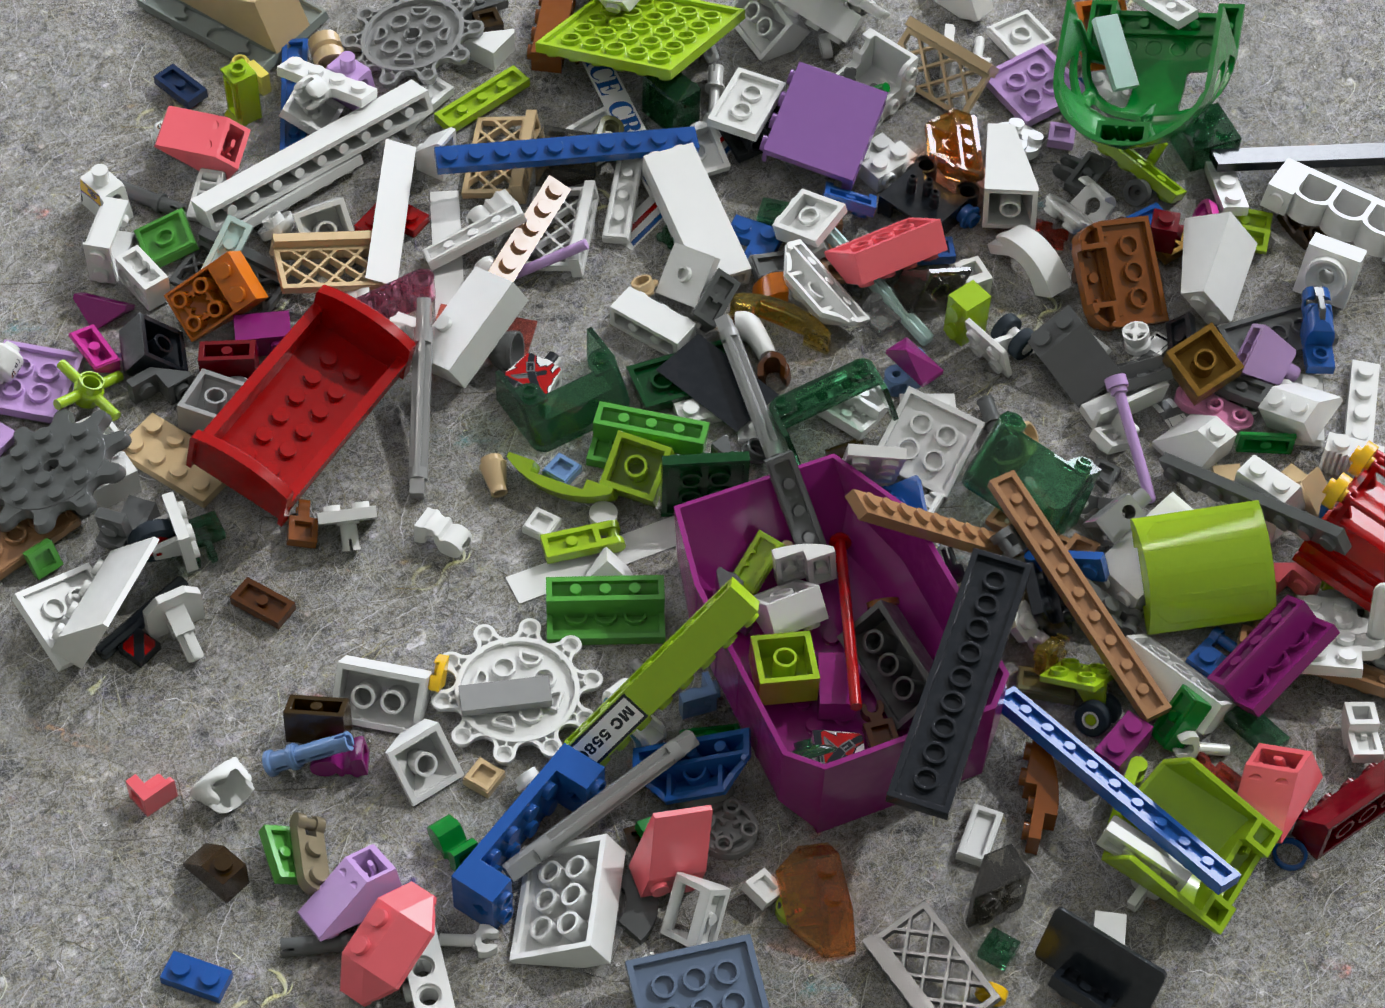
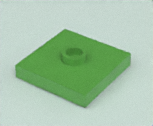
(167, 238)

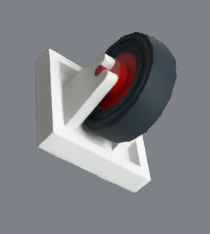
(174, 534)

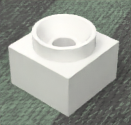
(1337, 256)

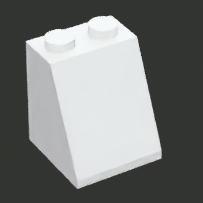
(1271, 482)

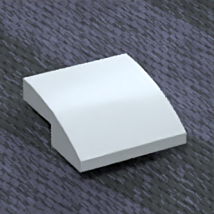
(857, 414)
(806, 561)

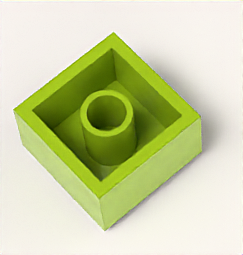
(635, 468)
(784, 667)

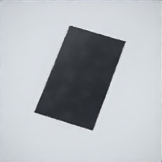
(708, 378)

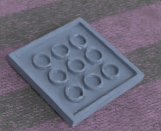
(699, 977)

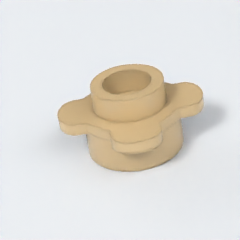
(644, 284)

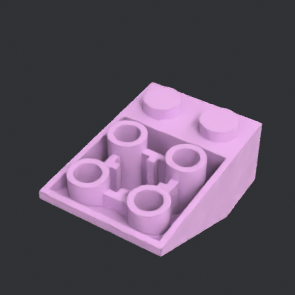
(349, 893)

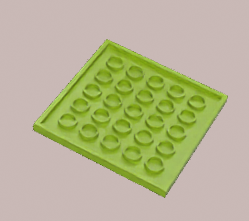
(650, 40)

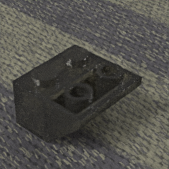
(998, 886)

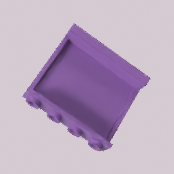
(824, 123)

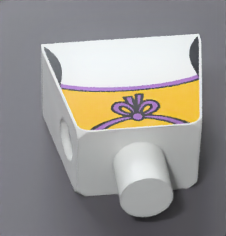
(101, 183)

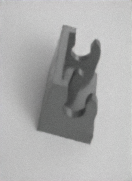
(715, 300)

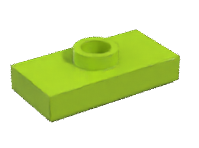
(757, 561)

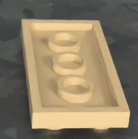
(162, 453)

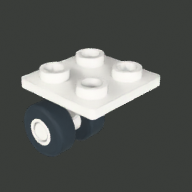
(1004, 337)

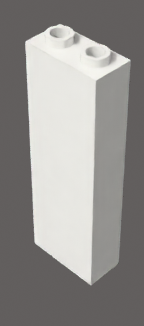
(693, 207)

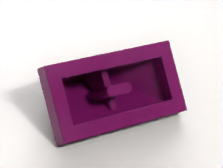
(100, 309)
(914, 362)

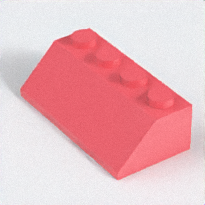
(888, 250)

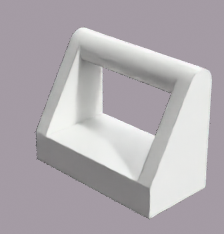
(707, 915)

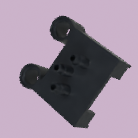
(920, 195)

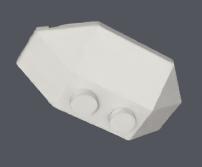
(818, 289)

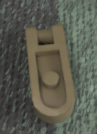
(309, 851)

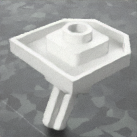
(175, 614)

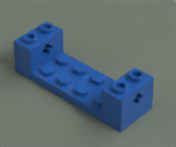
(478, 883)

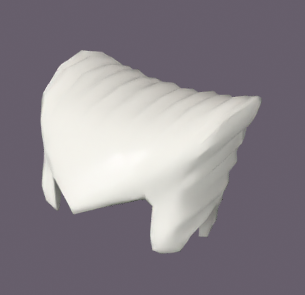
(224, 787)

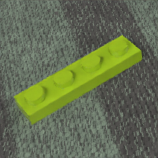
(482, 99)

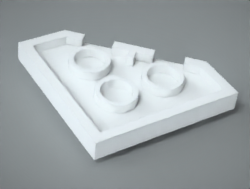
(47, 603)

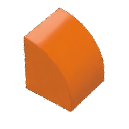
(772, 285)

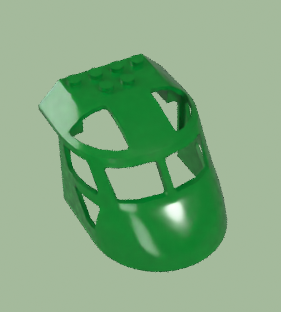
(1162, 64)

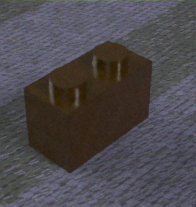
(315, 717)

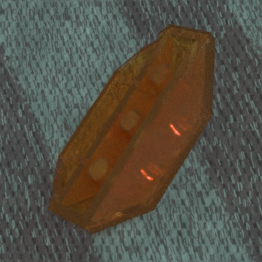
(955, 146)
(817, 899)

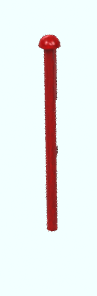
(841, 543)

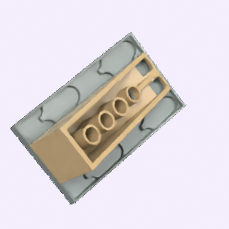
(241, 26)

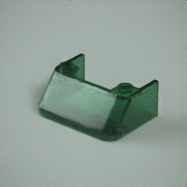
(826, 393)
(569, 410)

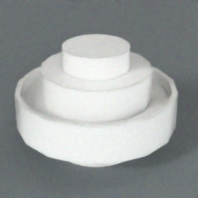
(276, 224)

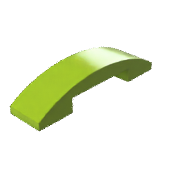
(590, 494)

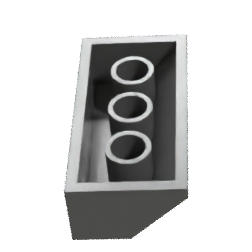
(891, 660)

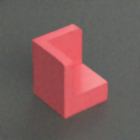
(151, 794)

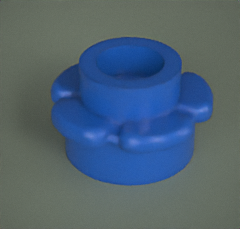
(968, 216)

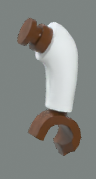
(754, 333)

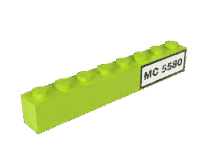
(666, 672)

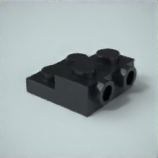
(1047, 605)

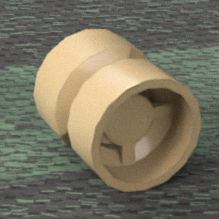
(325, 47)

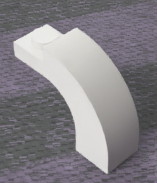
(1036, 257)

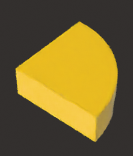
(438, 680)

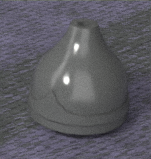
(508, 350)

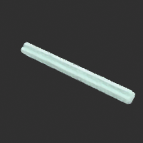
(908, 320)

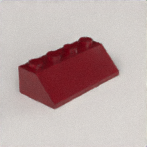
(1343, 813)

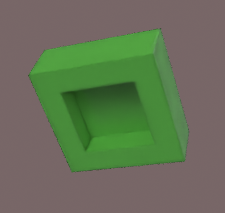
(43, 558)

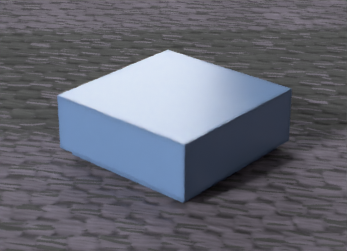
(562, 469)

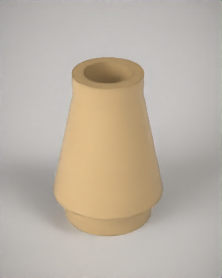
(495, 474)

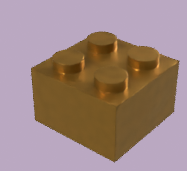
(1203, 363)

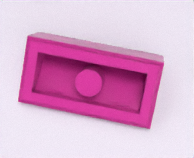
(95, 349)

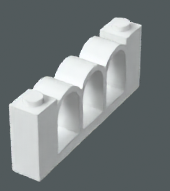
(1326, 204)

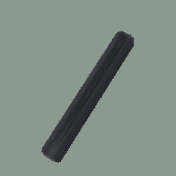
(110, 644)

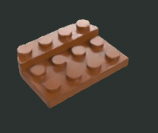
(1118, 274)

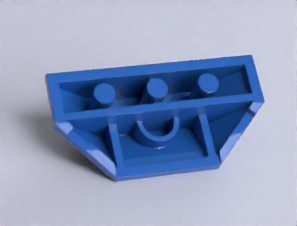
(704, 771)

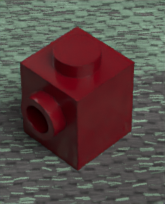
(1165, 230)

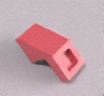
(1296, 578)

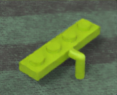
(1144, 169)

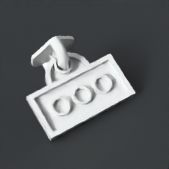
(1358, 639)

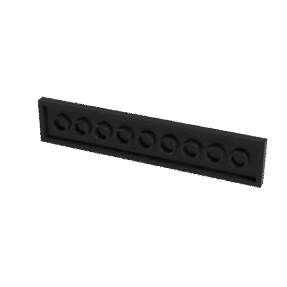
(959, 684)

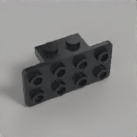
(1096, 967)

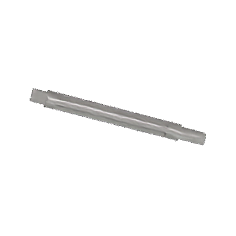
(749, 387)
(420, 399)
(599, 806)

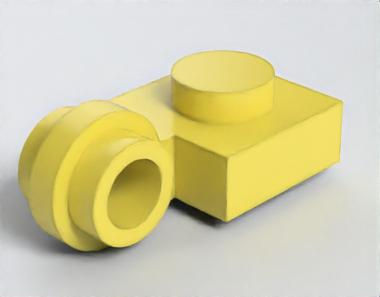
(262, 75)

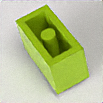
(964, 303)

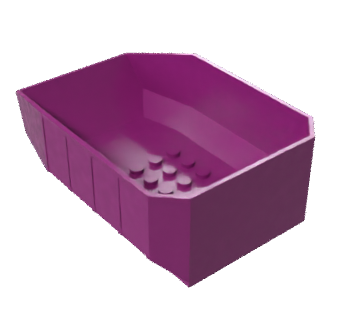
(881, 565)

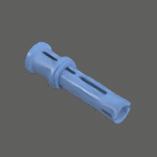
(295, 755)

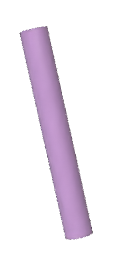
(553, 257)

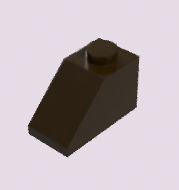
(218, 870)

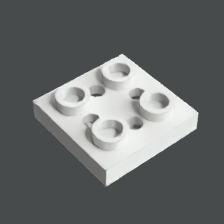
(347, 521)

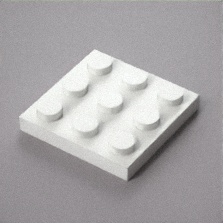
(935, 440)

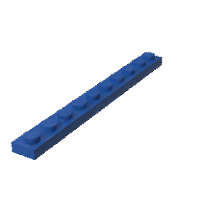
(559, 150)
(1119, 792)

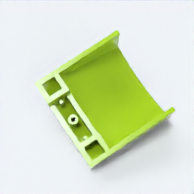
(1205, 567)
(1217, 819)

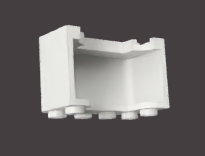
(883, 62)

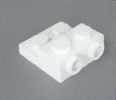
(711, 149)
(885, 162)
(808, 218)

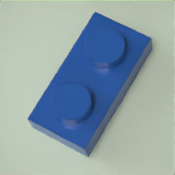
(196, 977)

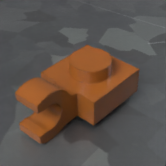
(301, 528)

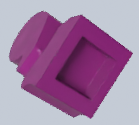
(350, 762)

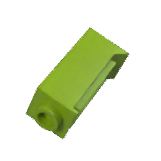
(241, 92)

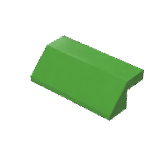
(679, 433)
(606, 609)

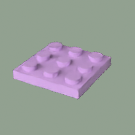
(1027, 85)
(38, 383)

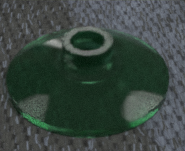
(809, 750)

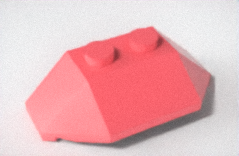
(388, 944)

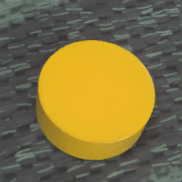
(981, 994)

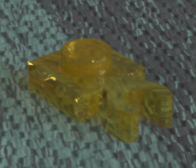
(1049, 652)

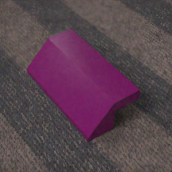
(1273, 655)

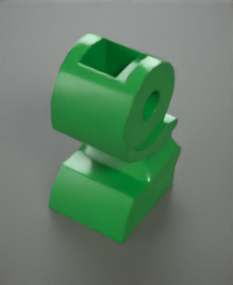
(451, 840)

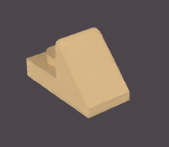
(1311, 485)

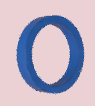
(1278, 862)

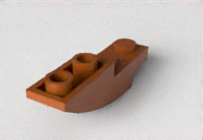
(1042, 793)

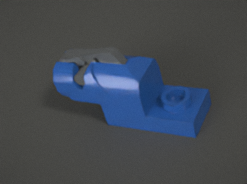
(1317, 331)

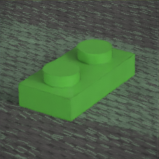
(279, 853)

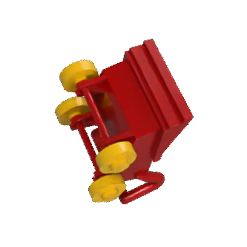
(1363, 518)

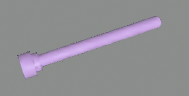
(1117, 386)

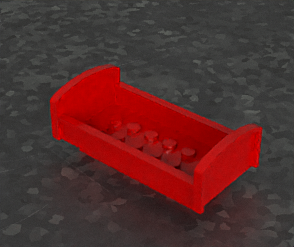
(303, 402)

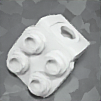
(1074, 213)

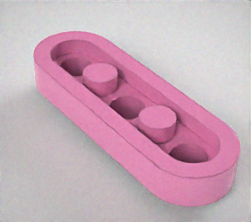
(1231, 414)

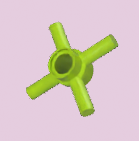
(88, 389)

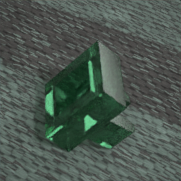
(998, 949)

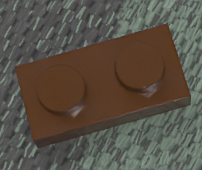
(263, 603)

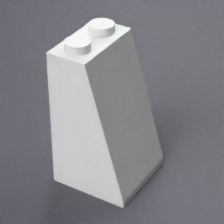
(1008, 181)
(1215, 264)
(1124, 565)

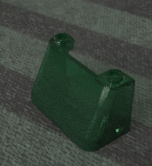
(1054, 483)

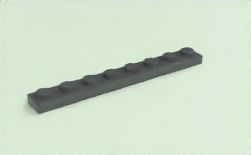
(1274, 511)

